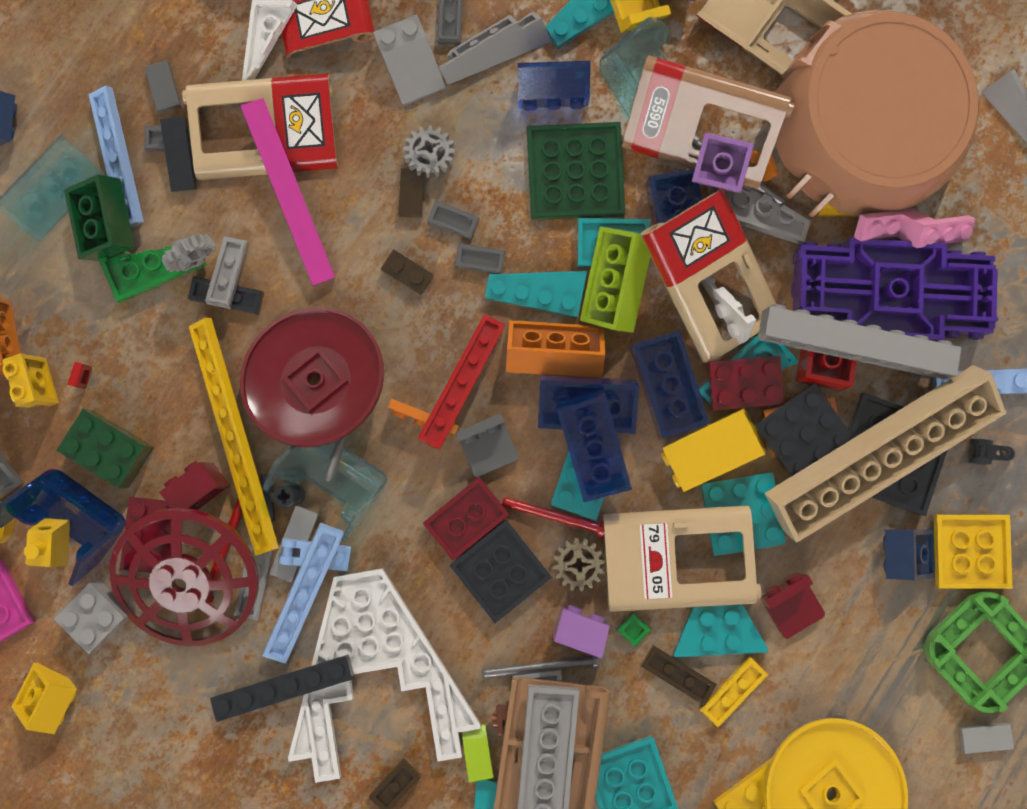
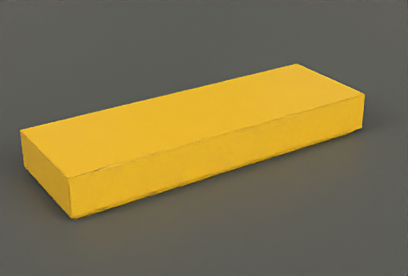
(733, 691)

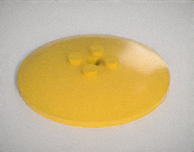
(836, 756)

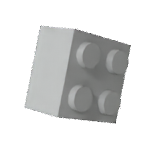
(92, 617)

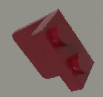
(793, 605)

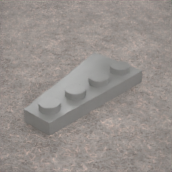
(768, 217)

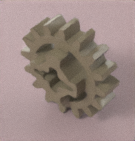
(593, 562)

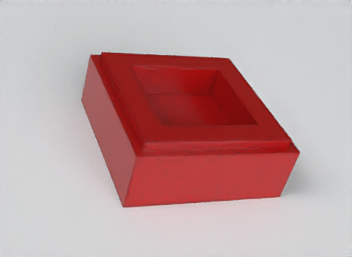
(79, 375)

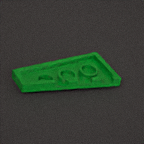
(138, 273)

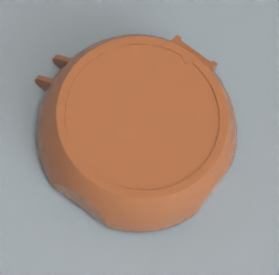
(877, 113)

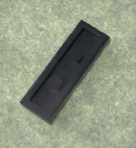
(178, 154)
(244, 299)

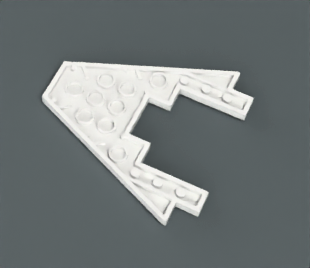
(378, 633)

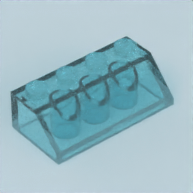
(38, 195)

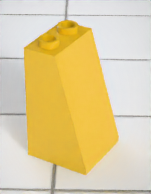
(713, 450)

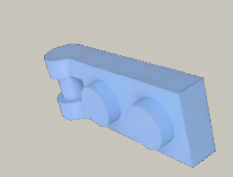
(339, 562)

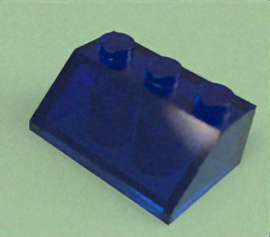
(553, 85)

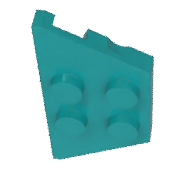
(719, 632)

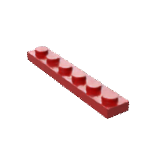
(461, 382)

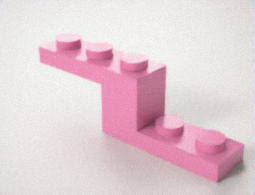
(914, 227)

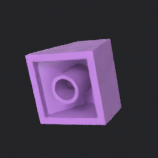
(722, 162)
(581, 631)

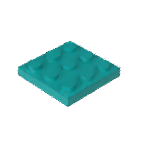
(744, 492)
(634, 778)

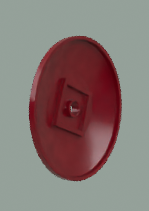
(285, 358)

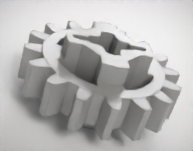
(421, 158)
(188, 253)

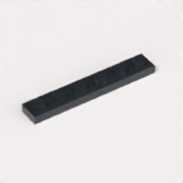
(282, 688)

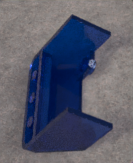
(60, 497)

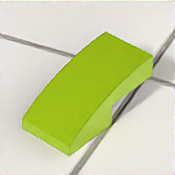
(477, 754)

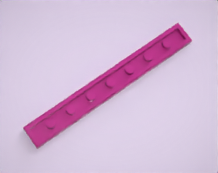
(287, 192)

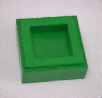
(633, 629)

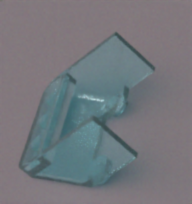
(355, 482)

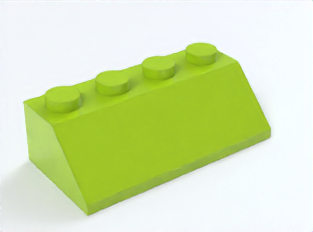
(616, 280)

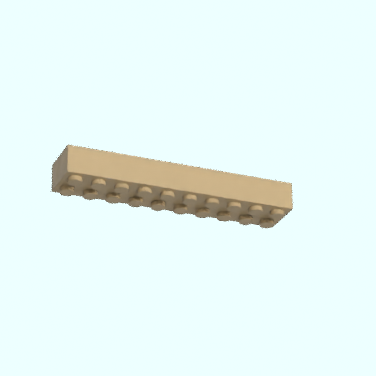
(886, 452)

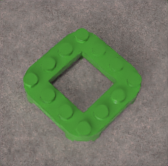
(955, 627)

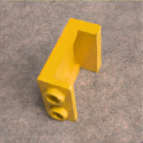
(633, 12)

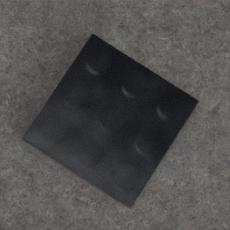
(803, 430)
(500, 571)

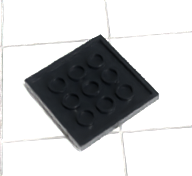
(916, 488)

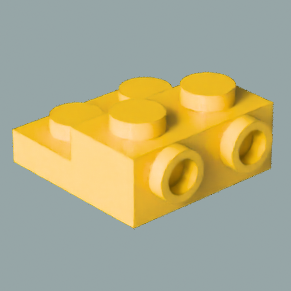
(29, 381)

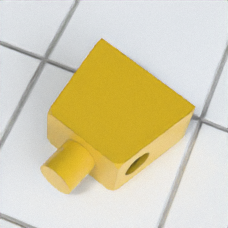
(48, 543)

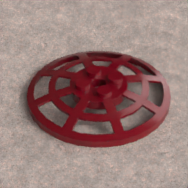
(190, 570)

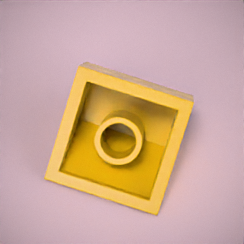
(43, 699)

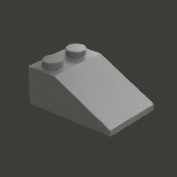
(409, 60)

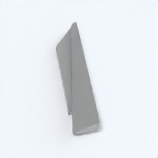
(495, 45)
(1010, 101)

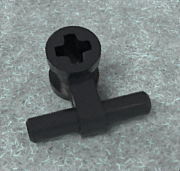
(989, 452)
(281, 496)

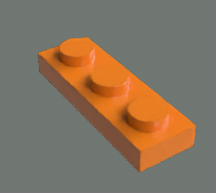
(402, 410)

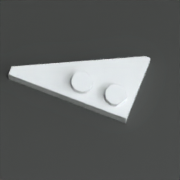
(265, 26)
(730, 310)

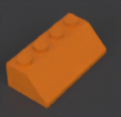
(555, 349)

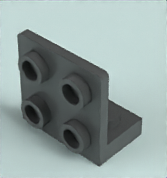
(487, 445)

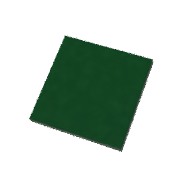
(575, 171)

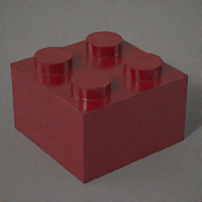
(195, 487)

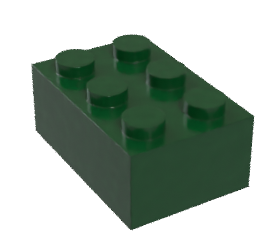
(99, 218)
(105, 448)

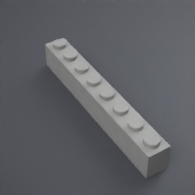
(859, 343)

